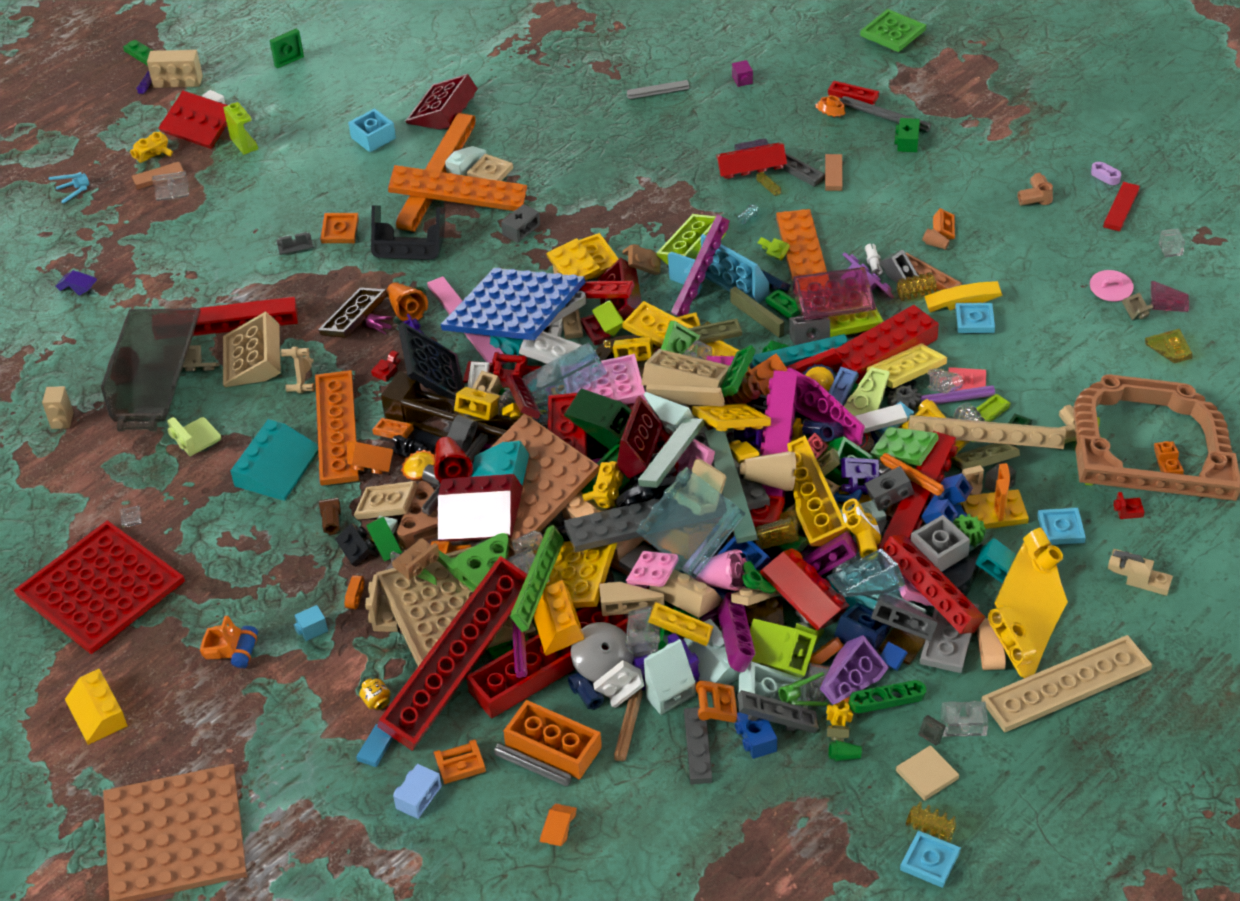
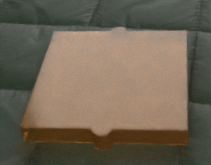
(906, 641)

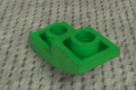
(383, 538)

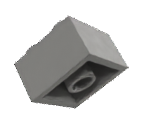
(941, 542)

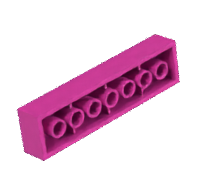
(781, 410)

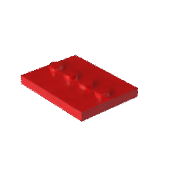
(195, 119)

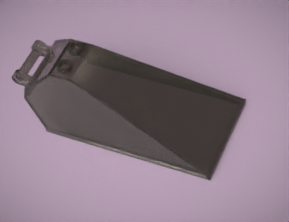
(147, 366)

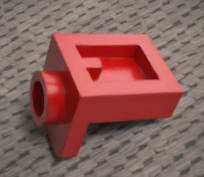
(1128, 507)

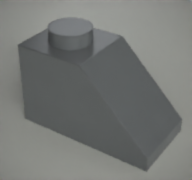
(898, 266)

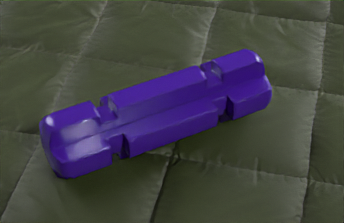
(144, 84)

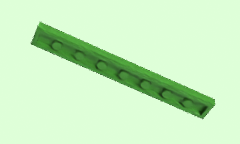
(537, 578)

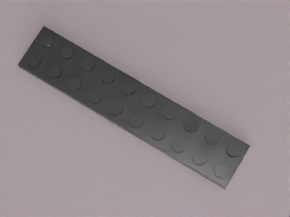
(622, 522)

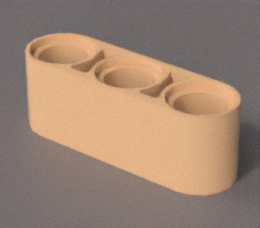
(990, 647)

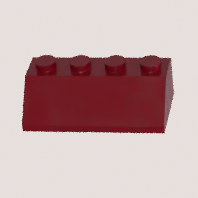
(622, 272)
(638, 439)

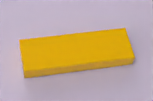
(680, 624)

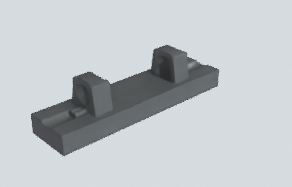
(780, 712)

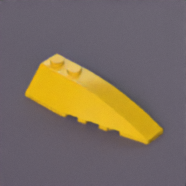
(813, 497)

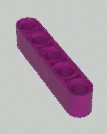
(736, 634)

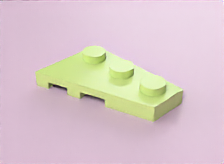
(869, 392)

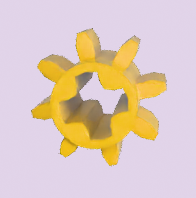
(839, 713)

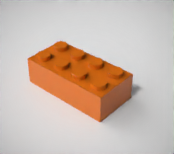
(553, 739)

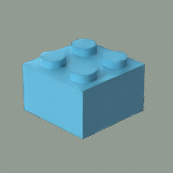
(372, 130)

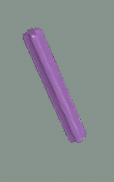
(960, 395)

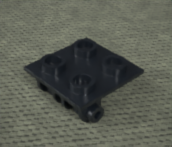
(416, 441)

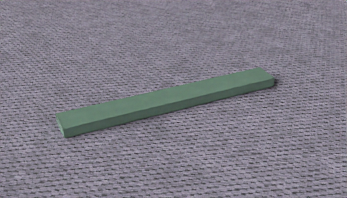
(732, 489)

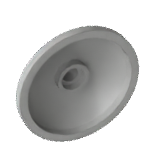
(589, 656)

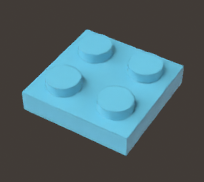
(975, 318)
(1062, 525)
(930, 858)

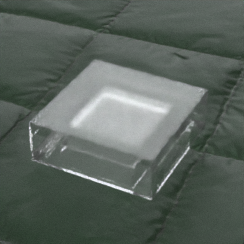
(131, 516)

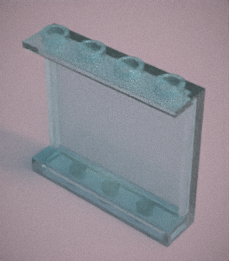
(565, 373)
(690, 522)

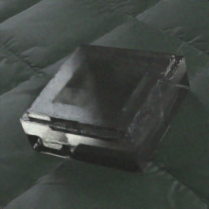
(932, 730)

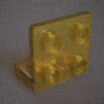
(779, 531)

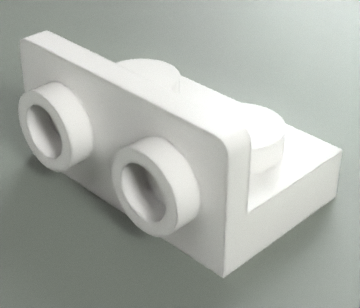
(620, 683)

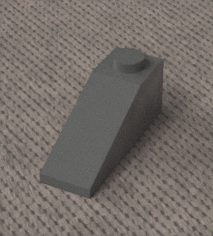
(903, 617)

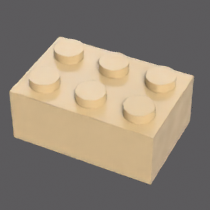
(174, 68)

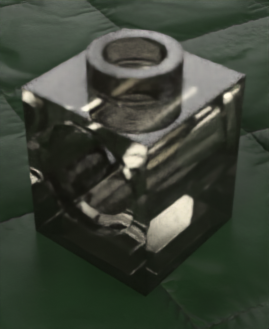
(992, 477)

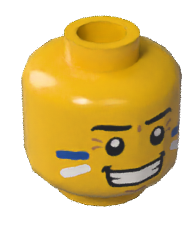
(375, 694)

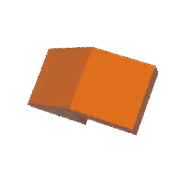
(557, 824)

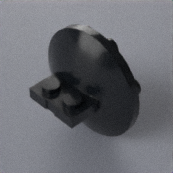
(640, 494)

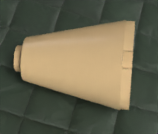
(771, 470)

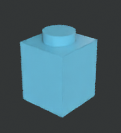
(310, 623)

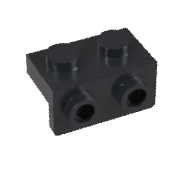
(356, 544)

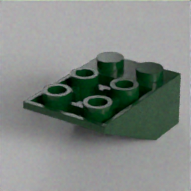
(599, 416)

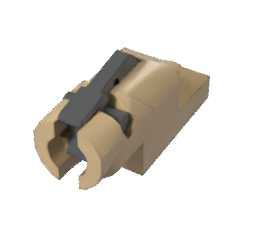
(1139, 572)

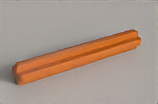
(913, 475)

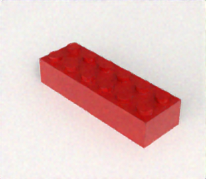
(887, 339)

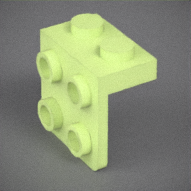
(193, 436)

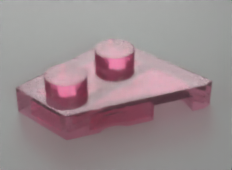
(1168, 298)

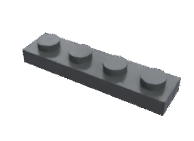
(697, 747)

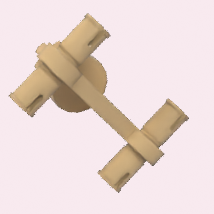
(302, 366)

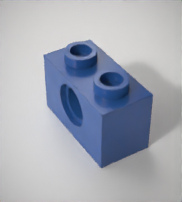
(757, 735)

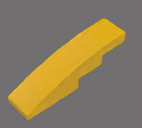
(969, 293)

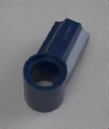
(823, 430)
(585, 689)

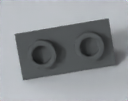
(301, 242)

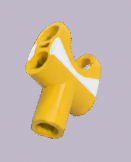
(862, 526)

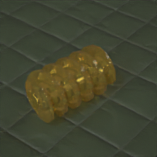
(916, 285)
(931, 822)

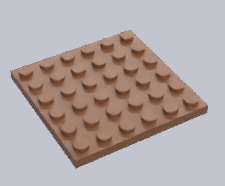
(551, 478)
(173, 834)

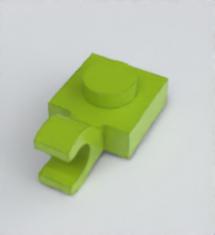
(775, 249)

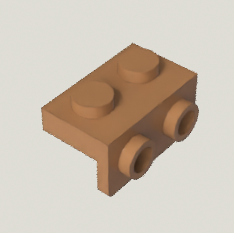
(643, 259)

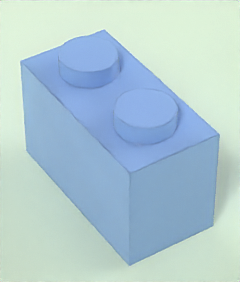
(417, 791)

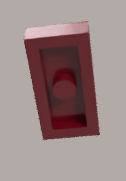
(594, 330)

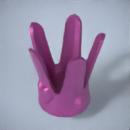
(373, 322)

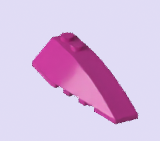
(821, 406)

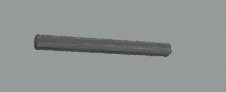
(880, 112)
(476, 446)

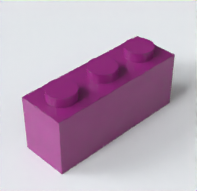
(832, 553)

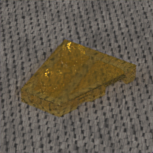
(1170, 345)

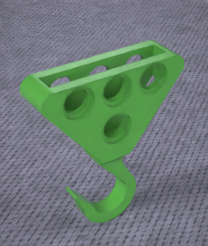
(480, 557)

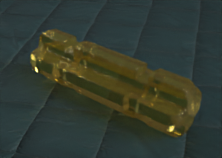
(768, 183)

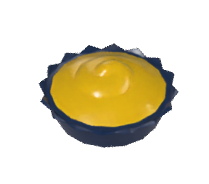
(822, 375)

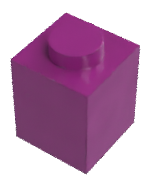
(742, 73)

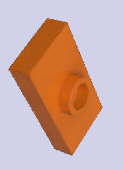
(390, 428)

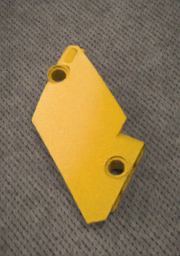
(1029, 602)

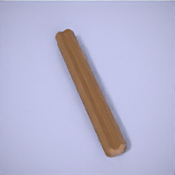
(628, 726)

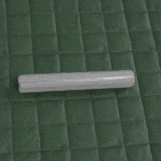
(658, 89)

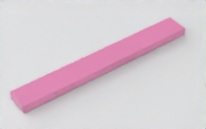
(450, 300)

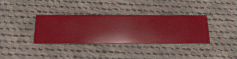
(522, 396)

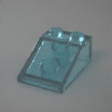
(869, 576)

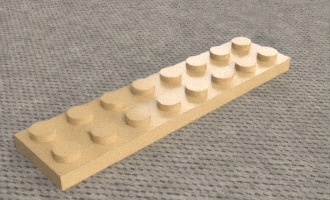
(1066, 683)

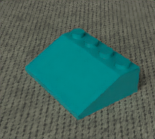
(274, 461)

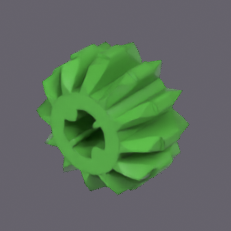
(971, 528)

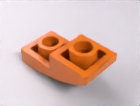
(1167, 457)

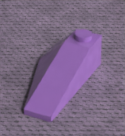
(853, 670)

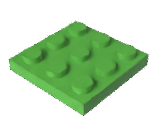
(893, 30)

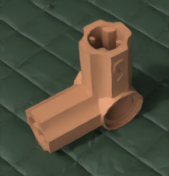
(1040, 193)

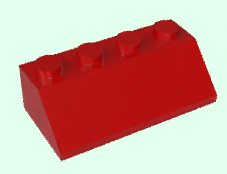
(751, 159)
(805, 589)

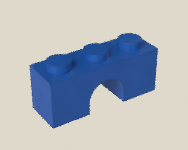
(956, 491)

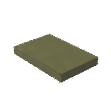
(985, 455)

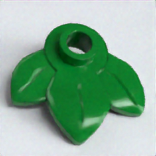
(755, 580)

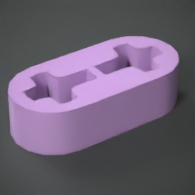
(1106, 173)

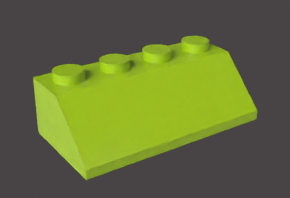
(687, 238)

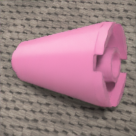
(724, 571)

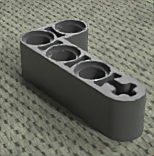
(462, 433)

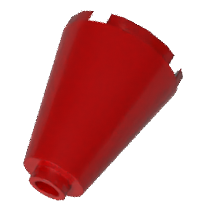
(451, 460)

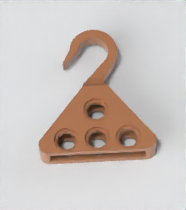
(417, 522)

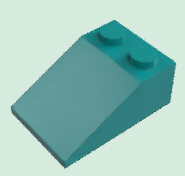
(502, 460)

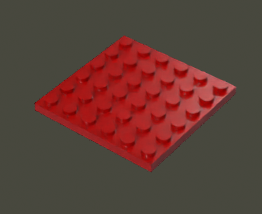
(99, 586)

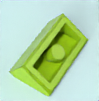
(608, 318)

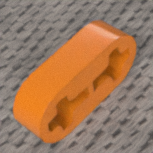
(354, 592)
(826, 651)

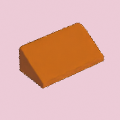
(944, 223)

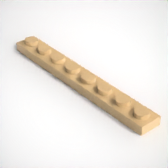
(991, 431)

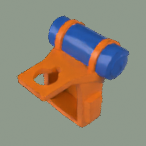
(229, 643)

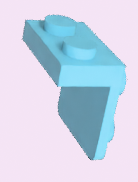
(680, 268)

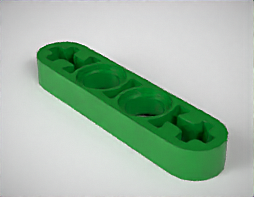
(885, 692)

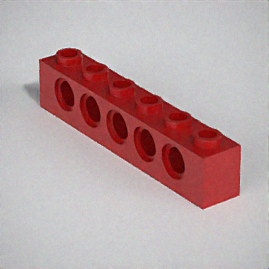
(933, 584)

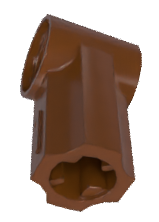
(330, 512)

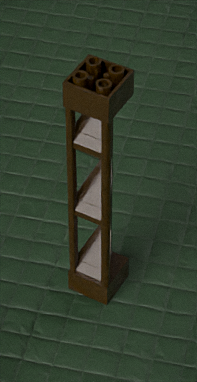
(404, 403)

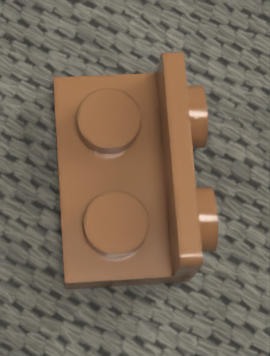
(416, 558)

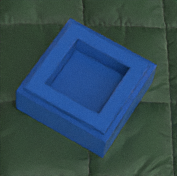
(893, 656)

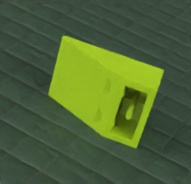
(782, 647)

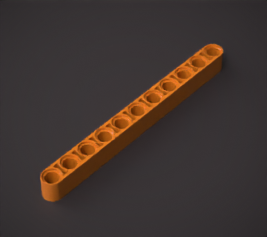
(454, 140)

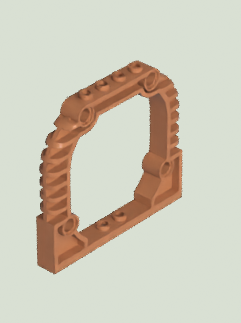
(1099, 466)

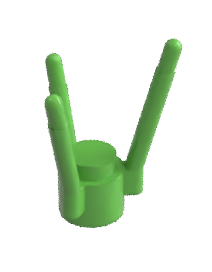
(792, 692)

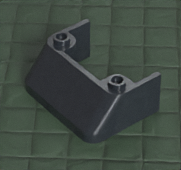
(387, 246)

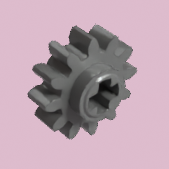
(905, 395)

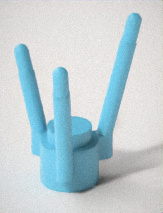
(80, 181)

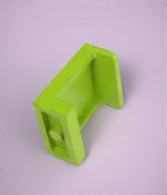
(236, 118)

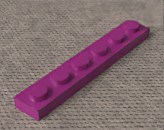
(700, 266)

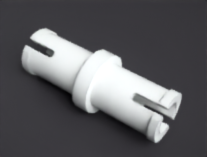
(873, 259)

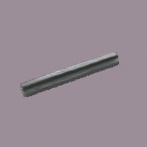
(533, 764)

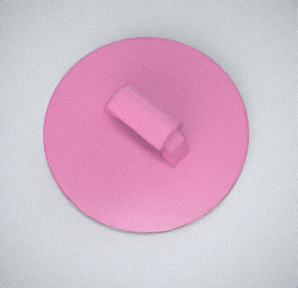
(1111, 285)

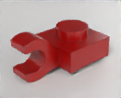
(386, 369)

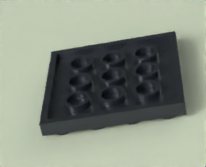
(430, 362)

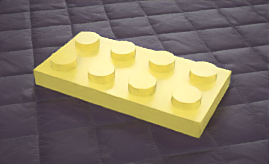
(910, 364)

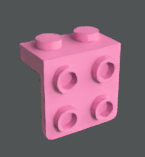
(652, 569)

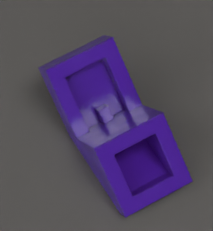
(77, 281)

